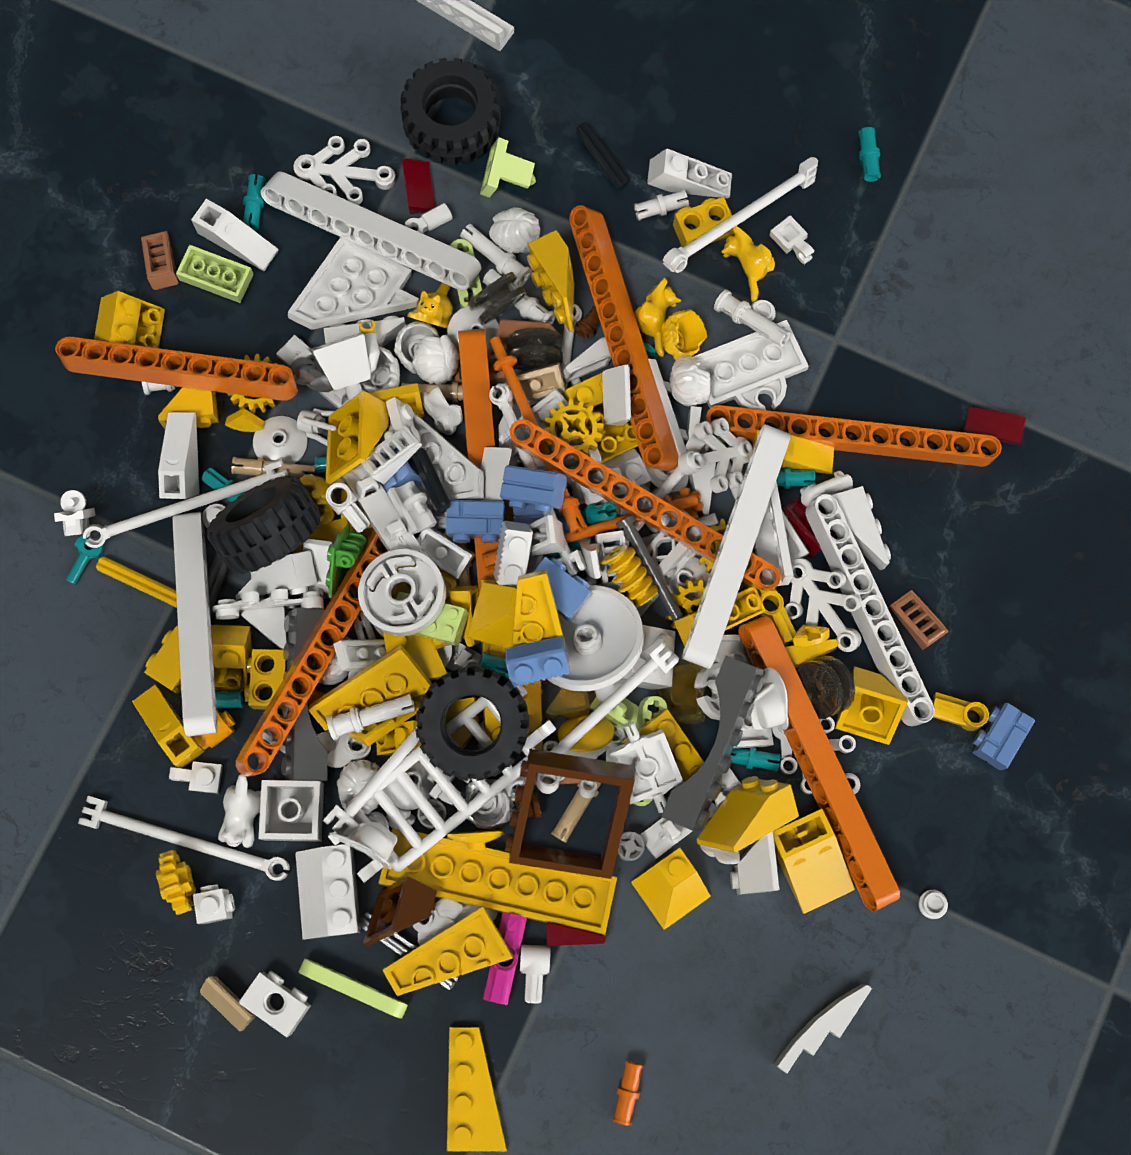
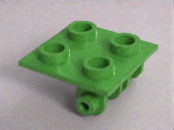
(342, 556)

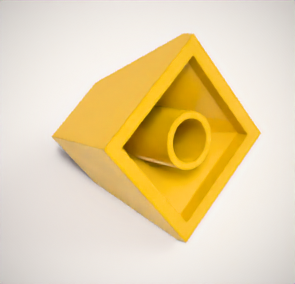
(494, 615)
(875, 708)
(671, 888)

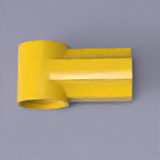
(955, 711)

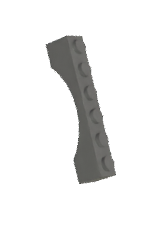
(736, 688)
(304, 753)

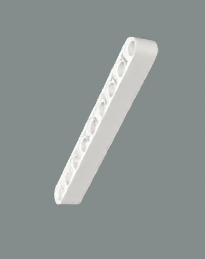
(371, 230)
(736, 547)
(871, 596)
(194, 625)

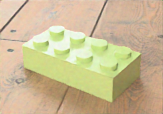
(214, 273)
(448, 625)

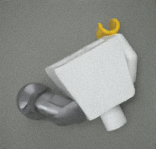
(343, 363)

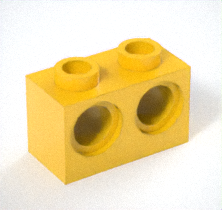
(701, 219)
(261, 679)

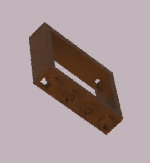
(575, 768)

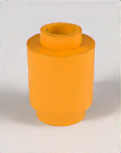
(224, 729)

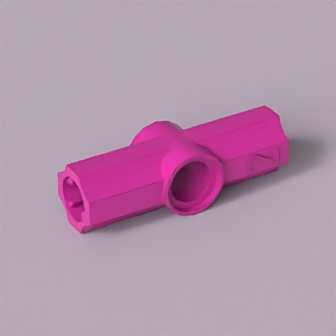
(499, 977)

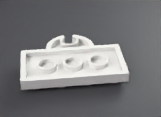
(752, 368)
(733, 647)

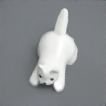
(240, 808)

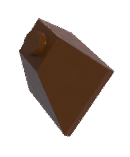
(399, 908)

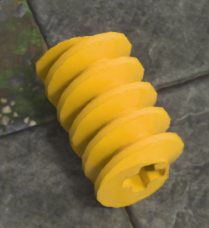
(630, 574)

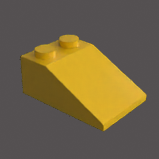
(359, 428)
(749, 814)

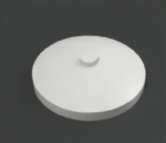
(601, 641)

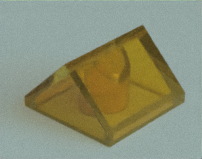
(682, 695)
(568, 705)

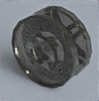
(497, 298)
(534, 347)
(827, 685)

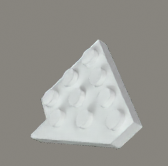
(352, 287)
(456, 472)

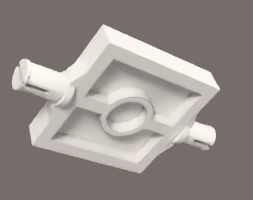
(653, 765)

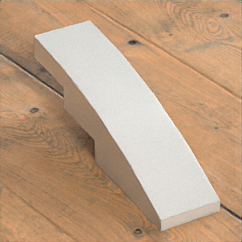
(701, 480)
(831, 1020)

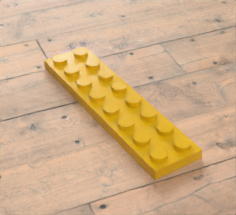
(492, 882)

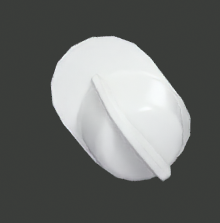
(770, 703)
(372, 840)

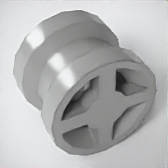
(439, 807)
(631, 842)

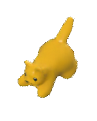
(754, 259)
(434, 307)
(653, 312)

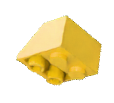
(129, 321)
(230, 653)

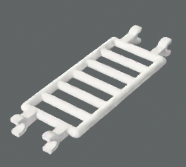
(464, 809)

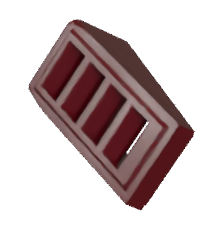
(564, 935)

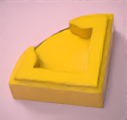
(244, 421)
(810, 635)

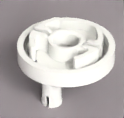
(425, 584)

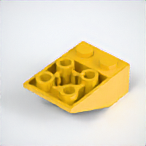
(554, 274)
(616, 438)
(812, 861)

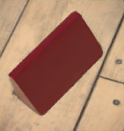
(418, 186)
(796, 515)

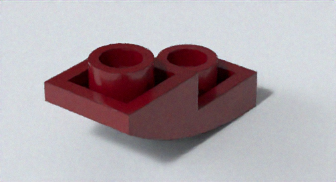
(1002, 425)

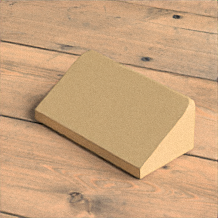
(541, 381)
(226, 1003)

